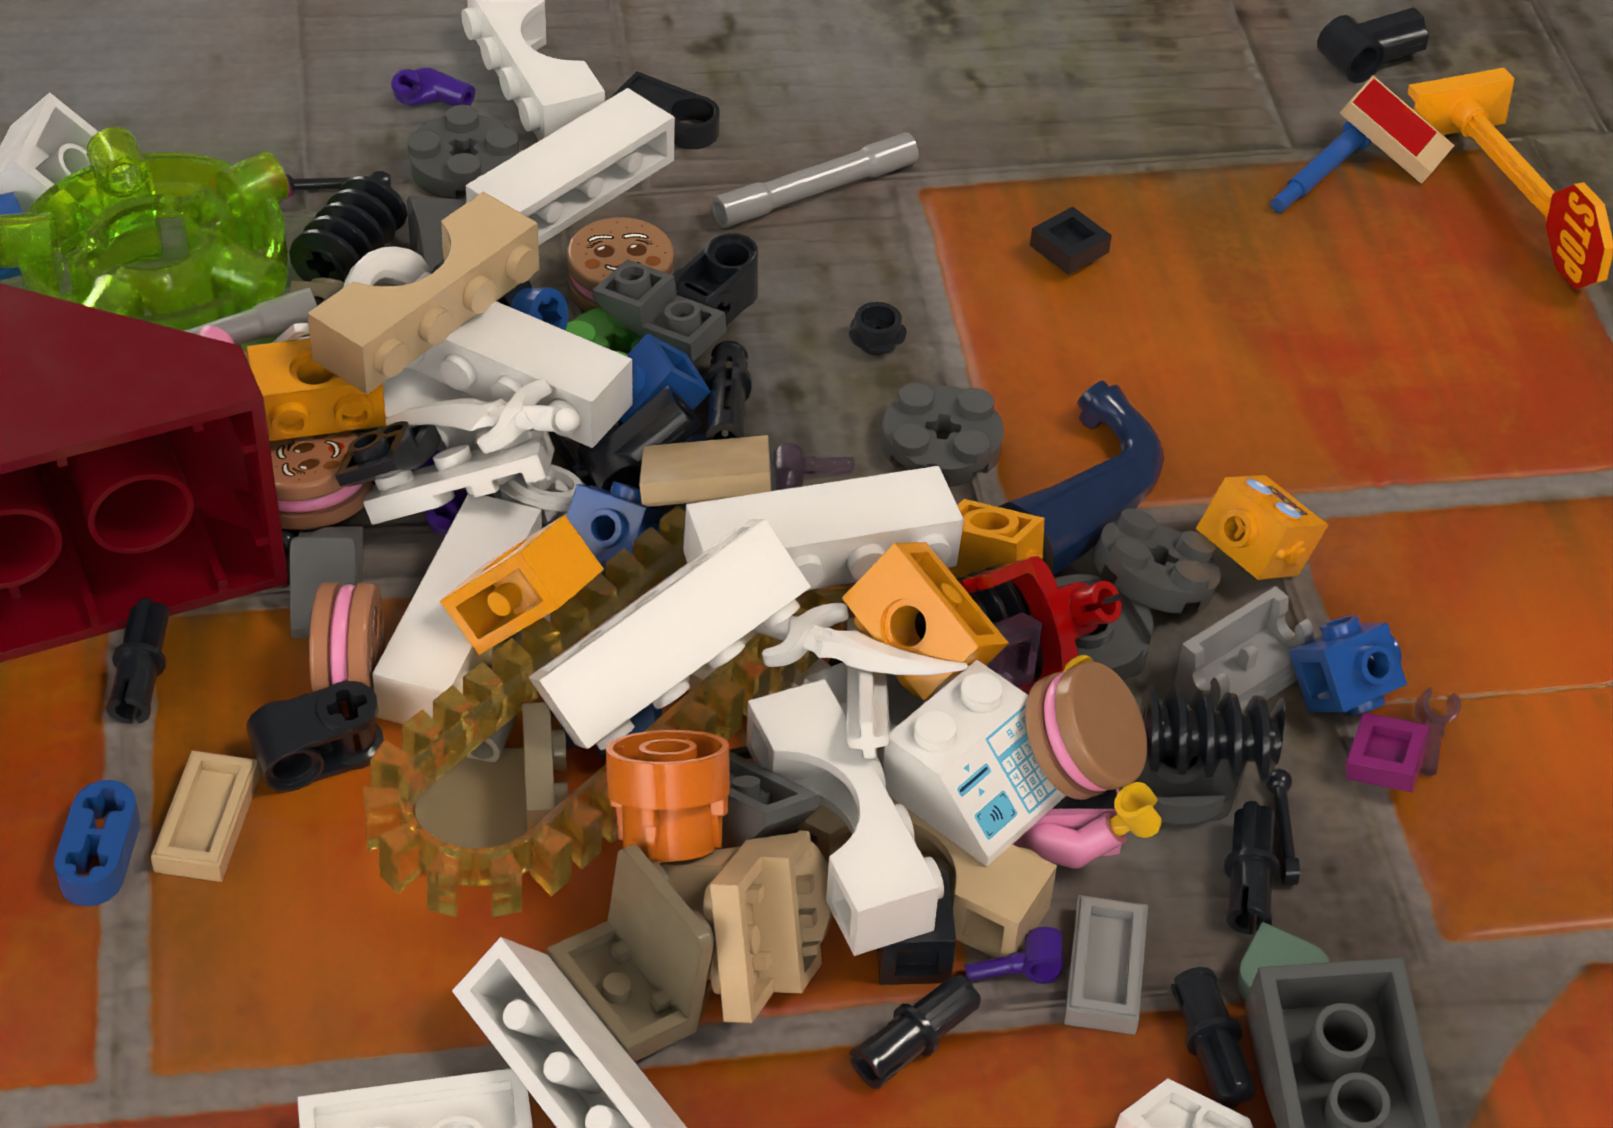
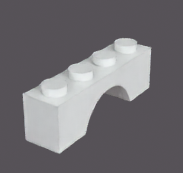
(543, 88)
(878, 878)

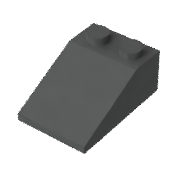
(1340, 1046)

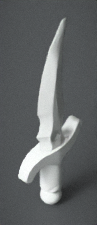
(507, 419)
(812, 633)

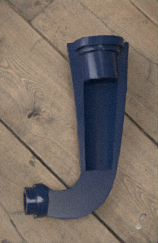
(1090, 500)

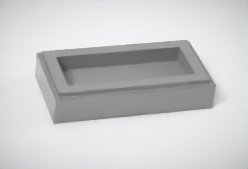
(1106, 965)

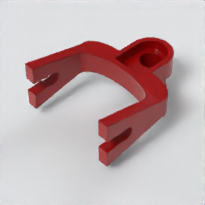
(1063, 610)

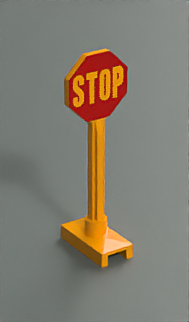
(1574, 216)

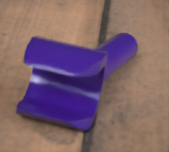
(1039, 962)

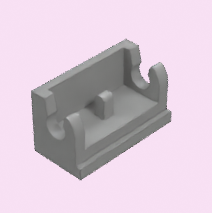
(1243, 652)

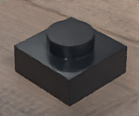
(1070, 240)

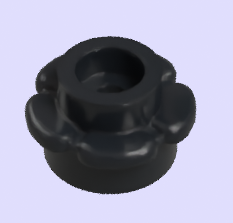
(877, 328)

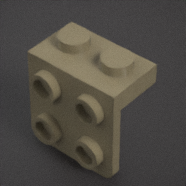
(502, 800)
(645, 963)

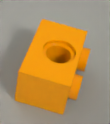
(306, 397)
(915, 579)
(522, 585)

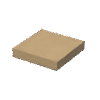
(704, 470)

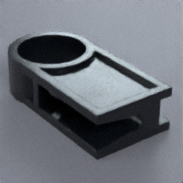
(681, 105)

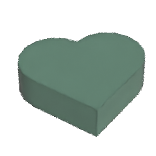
(1275, 948)

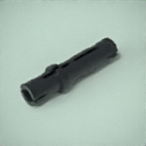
(736, 380)

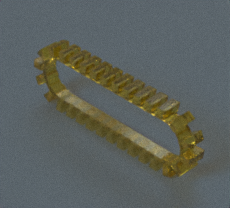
(495, 696)

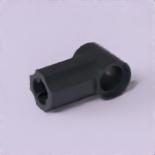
(1363, 47)
(620, 451)

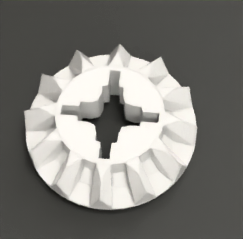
(549, 495)

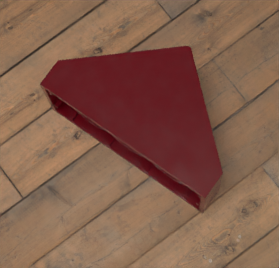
(125, 472)

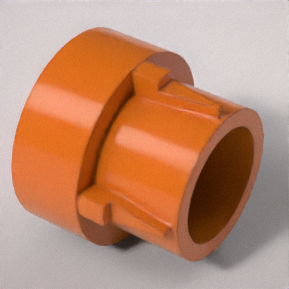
(669, 791)

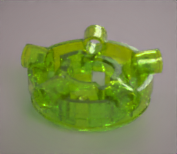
(114, 222)

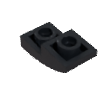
(387, 452)

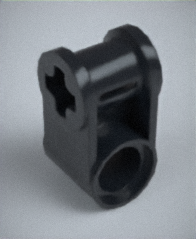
(722, 275)
(311, 739)

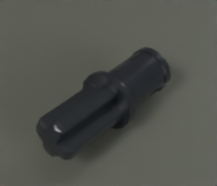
(138, 662)
(1251, 867)
(914, 1031)
(1213, 1036)

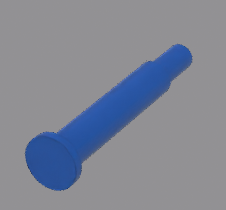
(1321, 166)

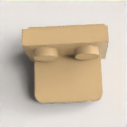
(763, 914)

